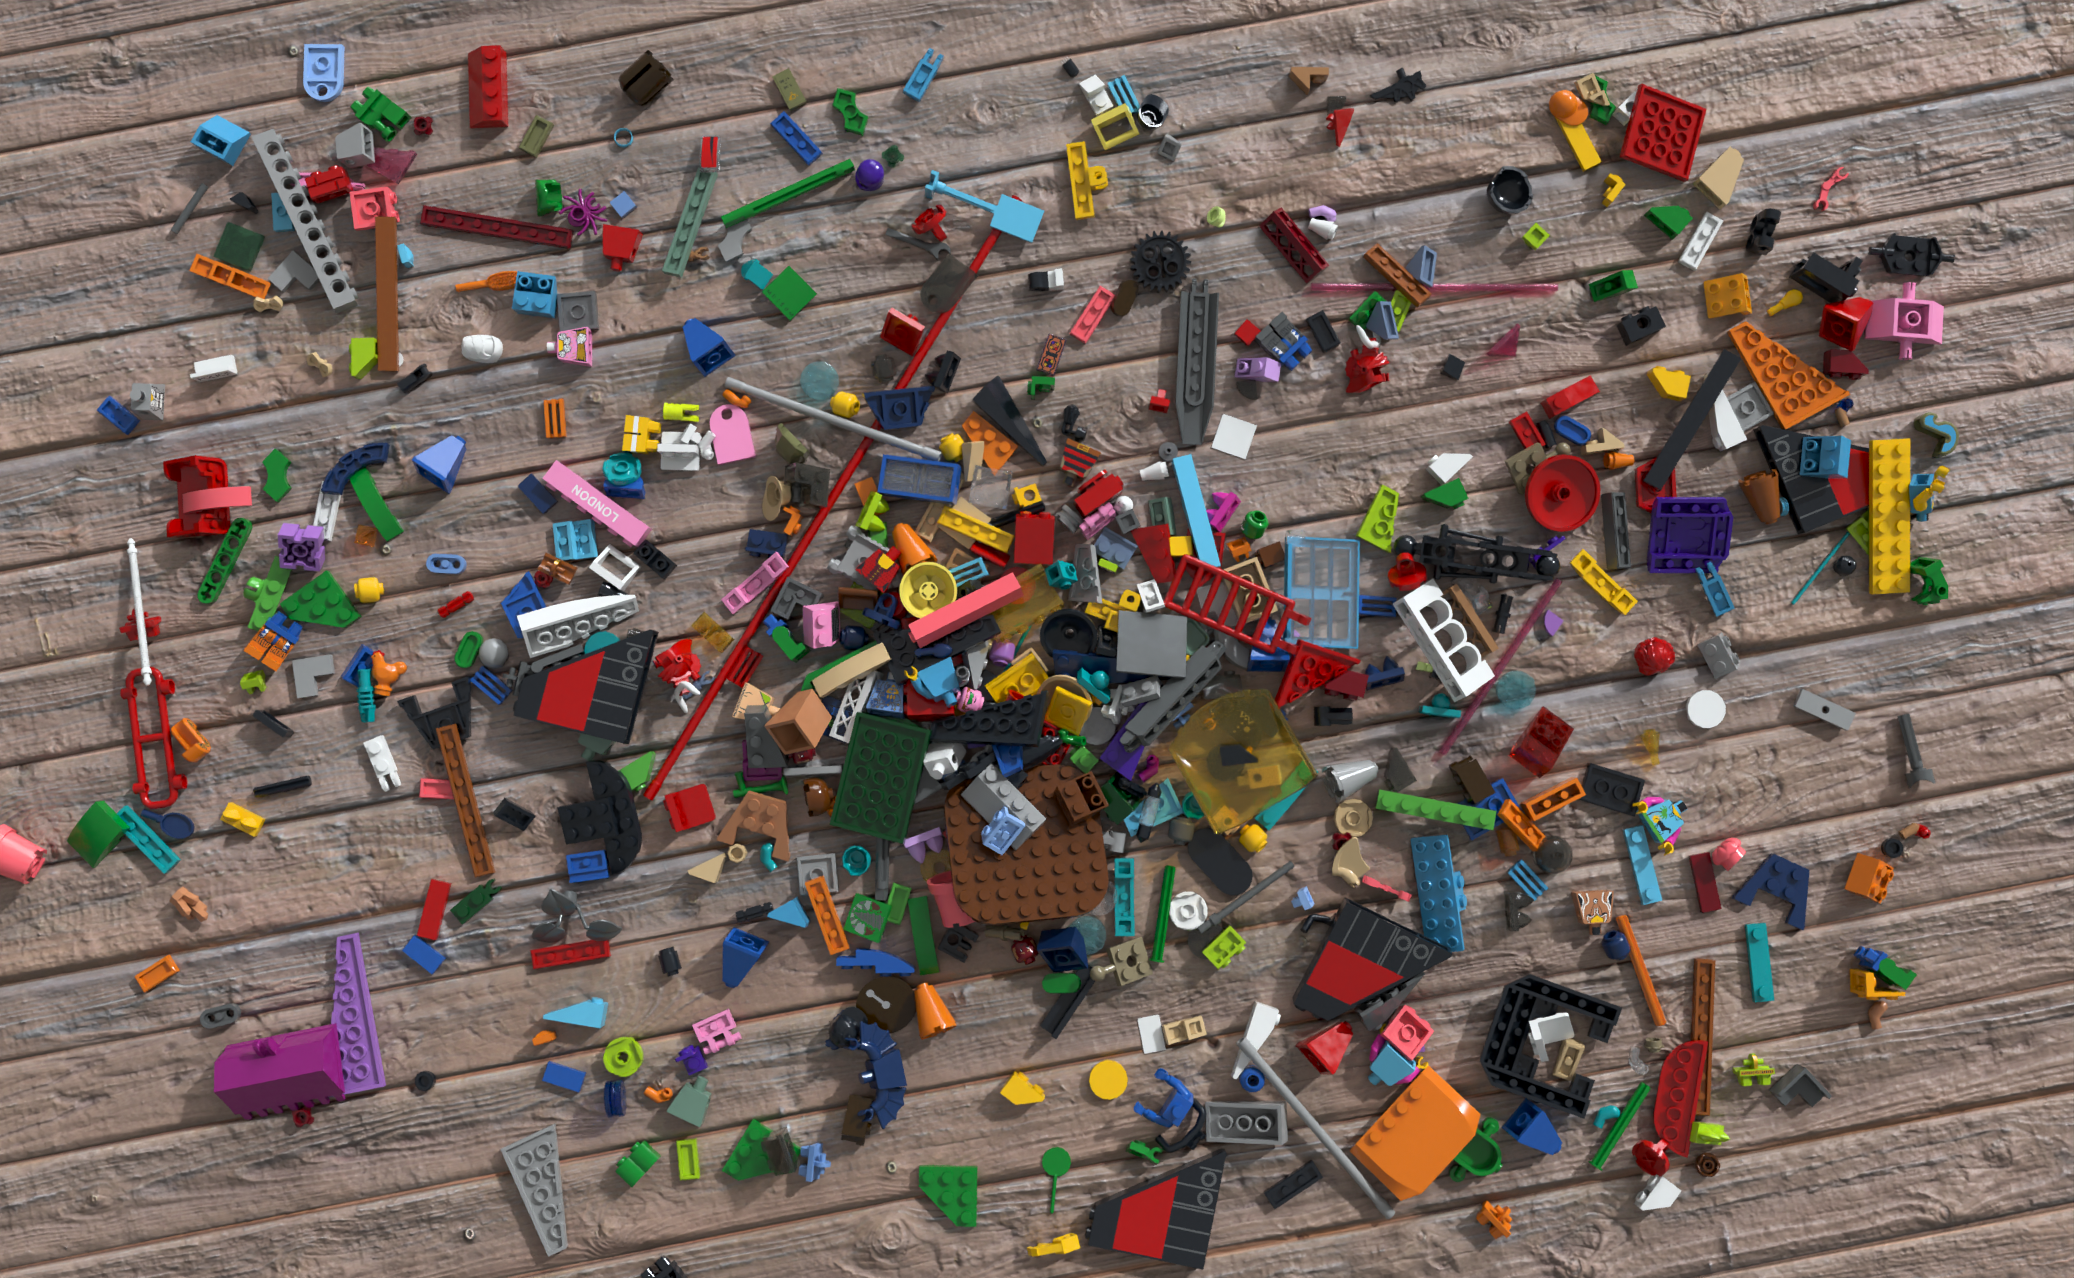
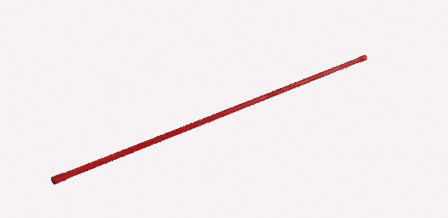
(656, 783)

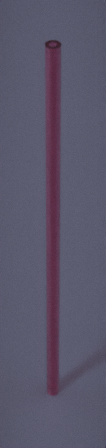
(1436, 287)

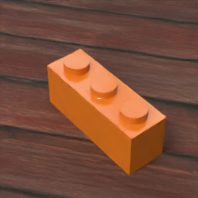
(1553, 798)

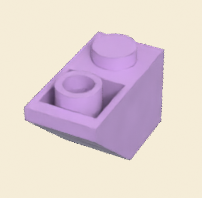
(1258, 369)

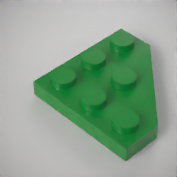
(321, 603)
(748, 1157)
(952, 1191)

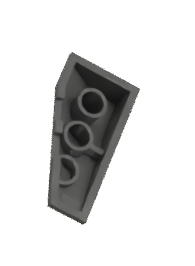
(1378, 1009)

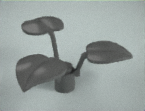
(566, 903)

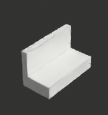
(214, 368)

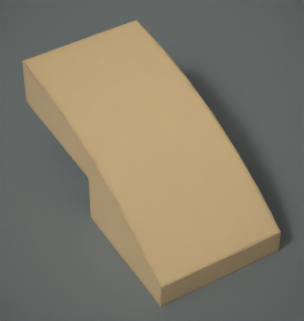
(1184, 1029)

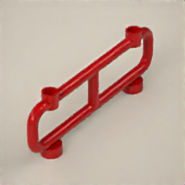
(176, 782)

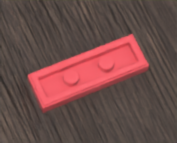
(1092, 315)

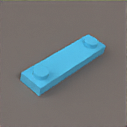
(1642, 864)

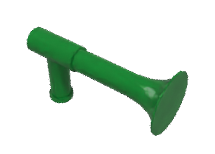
(781, 785)

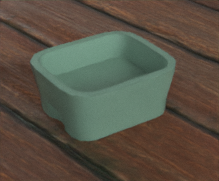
(1195, 636)

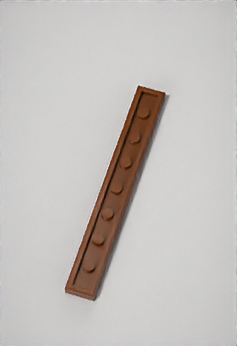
(387, 293)
(465, 800)
(1703, 1023)

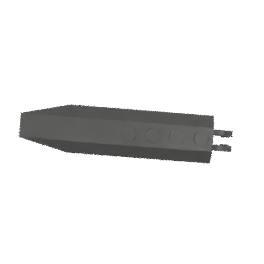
(1196, 362)

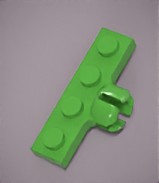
(268, 593)

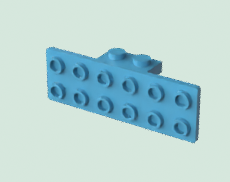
(1439, 891)

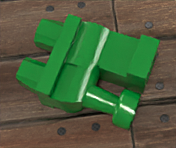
(375, 110)

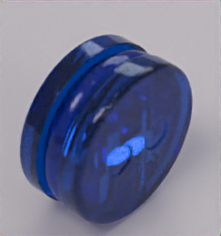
(615, 1098)

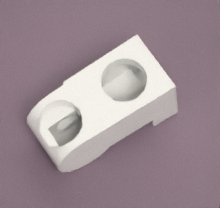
(1623, 112)

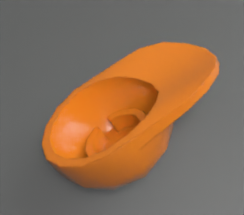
(1568, 108)

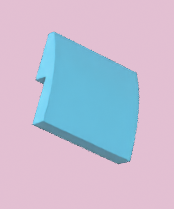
(575, 540)

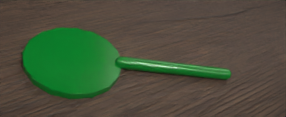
(1056, 1163)

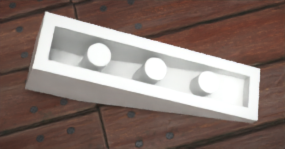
(1724, 424)
(1258, 1029)

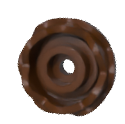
(1711, 1169)

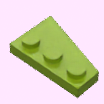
(1379, 519)

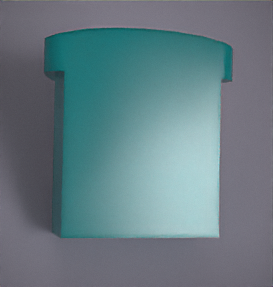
(756, 273)

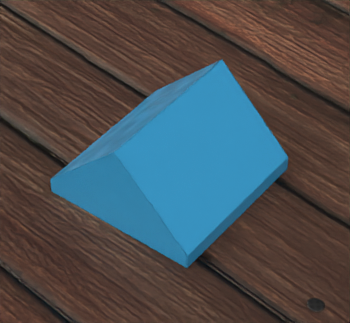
(792, 913)

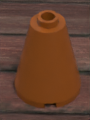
(1763, 494)

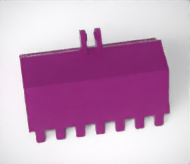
(280, 1072)

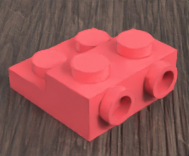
(371, 204)
(1407, 1032)

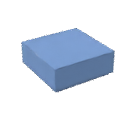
(623, 204)

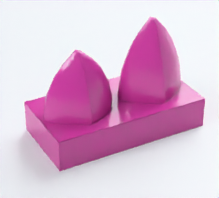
(1227, 504)

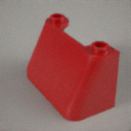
(191, 475)

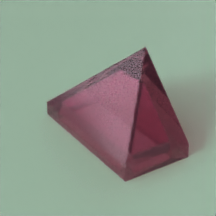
(1507, 345)

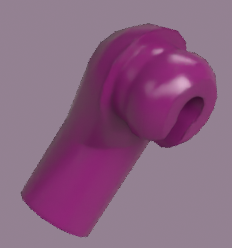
(1151, 768)

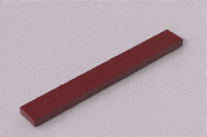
(496, 227)

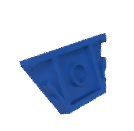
(521, 600)

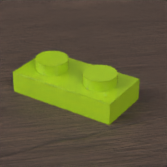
(1400, 307)

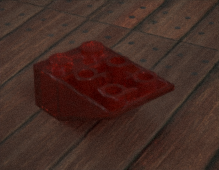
(1541, 742)

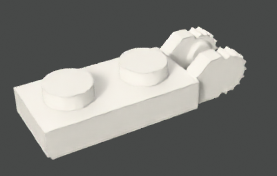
(382, 761)

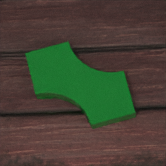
(1602, 113)
(854, 120)
(277, 483)

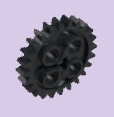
(1176, 258)

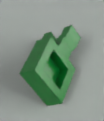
(1138, 1149)

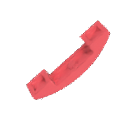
(216, 498)

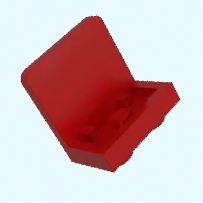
(689, 807)

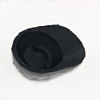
(1152, 112)

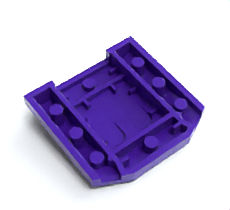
(1682, 540)

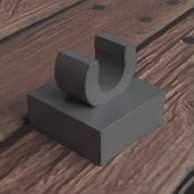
(1127, 521)

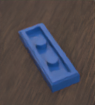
(796, 138)

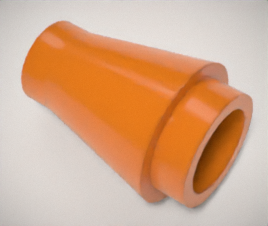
(1616, 460)

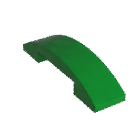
(375, 505)
(923, 935)

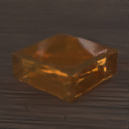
(365, 535)

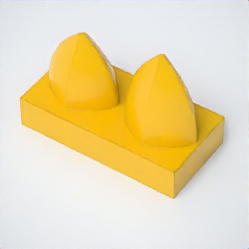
(242, 819)

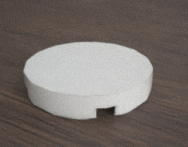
(1705, 709)
(1188, 910)

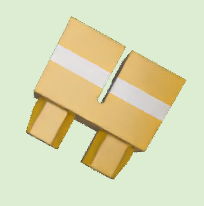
(638, 435)

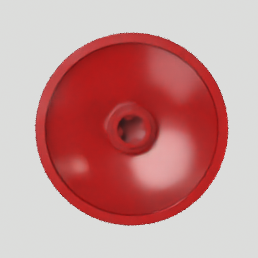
(1562, 493)

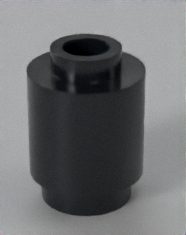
(669, 961)

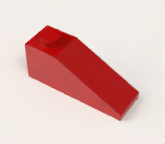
(1569, 397)

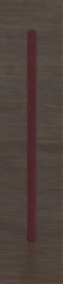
(1500, 667)

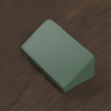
(1162, 513)

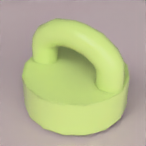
(1216, 217)

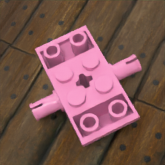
(1906, 321)

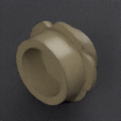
(1653, 1044)

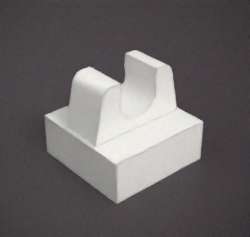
(689, 434)

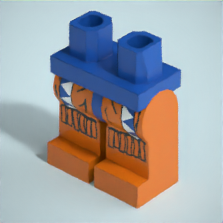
(276, 634)

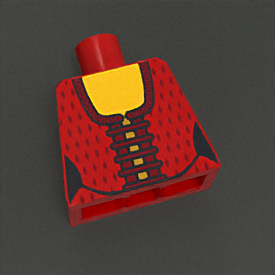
(880, 568)

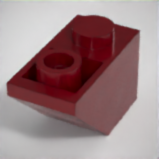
(1843, 363)

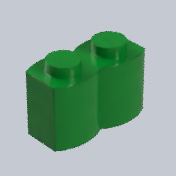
(638, 1163)

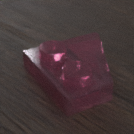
(392, 163)

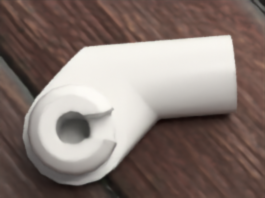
(705, 445)

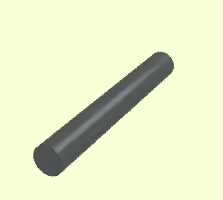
(189, 208)

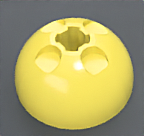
(919, 580)

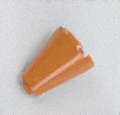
(911, 546)
(931, 1012)

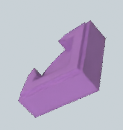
(1551, 622)

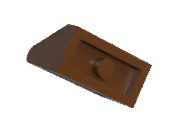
(857, 598)

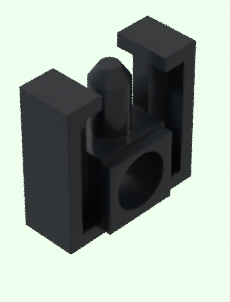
(951, 948)

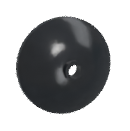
(1056, 637)

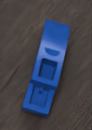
(884, 962)

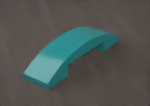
(1125, 900)

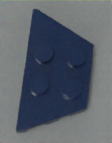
(899, 406)

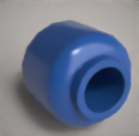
(1257, 1082)

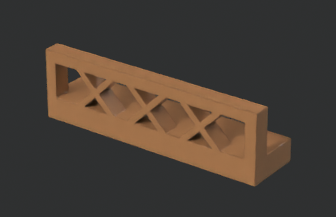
(1472, 618)

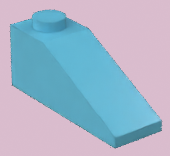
(586, 1013)

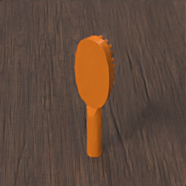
(498, 281)

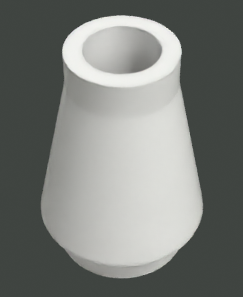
(1323, 228)
(1155, 472)

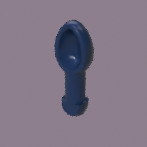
(939, 651)

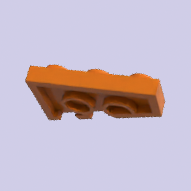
(996, 445)

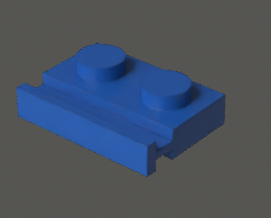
(587, 866)

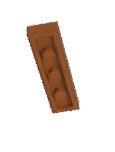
(1397, 275)

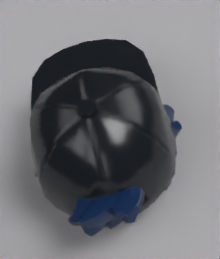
(845, 1026)

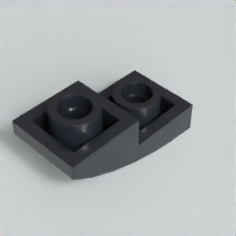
(655, 559)

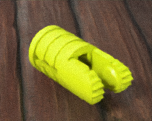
(677, 412)

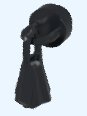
(1071, 413)

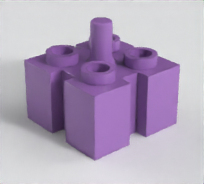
(301, 547)

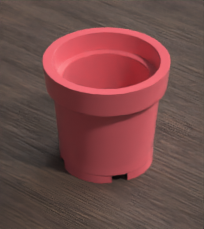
(19, 856)
(942, 889)

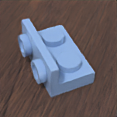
(1001, 831)

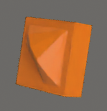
(544, 1037)

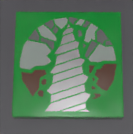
(867, 917)

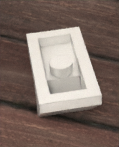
(1096, 95)
(1150, 596)

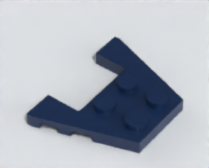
(1782, 880)

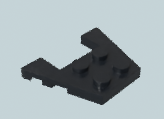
(454, 713)

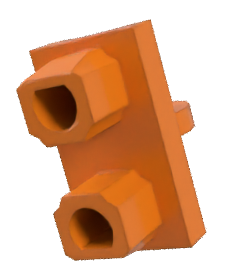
(1498, 1216)

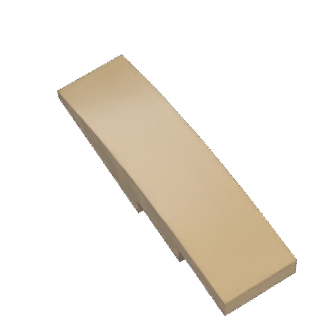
(851, 669)

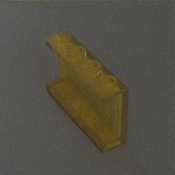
(1031, 609)

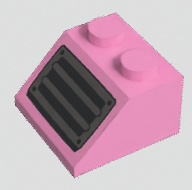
(821, 624)

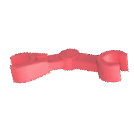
(1835, 178)
(1374, 883)

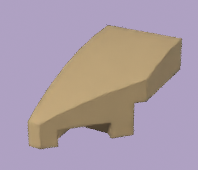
(1590, 90)

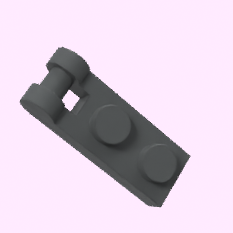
(557, 658)

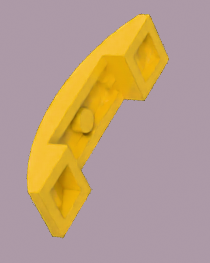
(1602, 583)

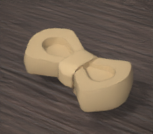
(274, 303)
(314, 360)

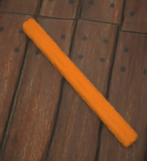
(1641, 972)

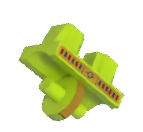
(1744, 1073)

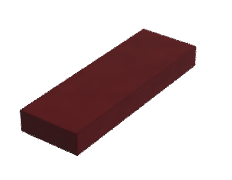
(1705, 882)

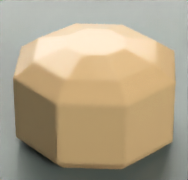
(737, 853)

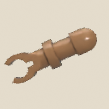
(697, 254)

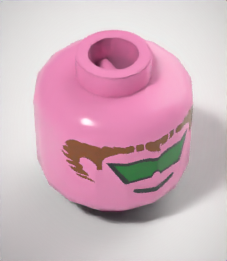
(969, 700)

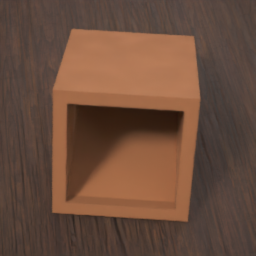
(799, 723)

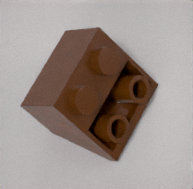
(1080, 798)

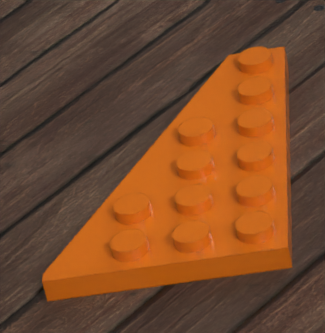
(1785, 381)

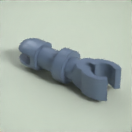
(699, 683)

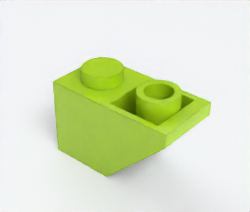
(363, 356)

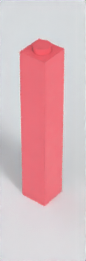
(965, 610)

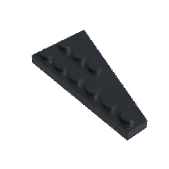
(998, 724)

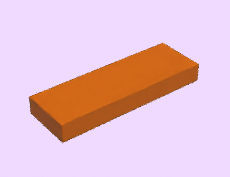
(1521, 824)

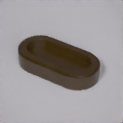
(1124, 297)

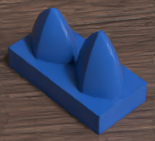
(632, 490)

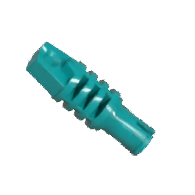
(366, 696)

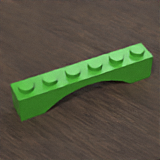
(1435, 809)

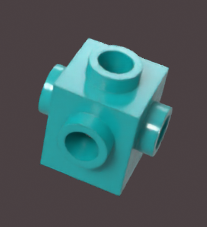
(1061, 575)

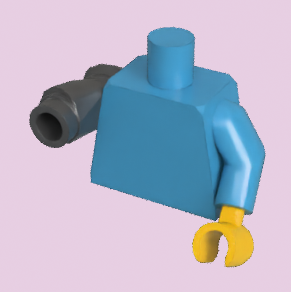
(940, 681)

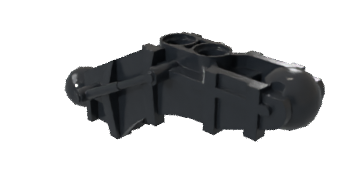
(1546, 566)

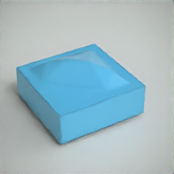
(405, 255)

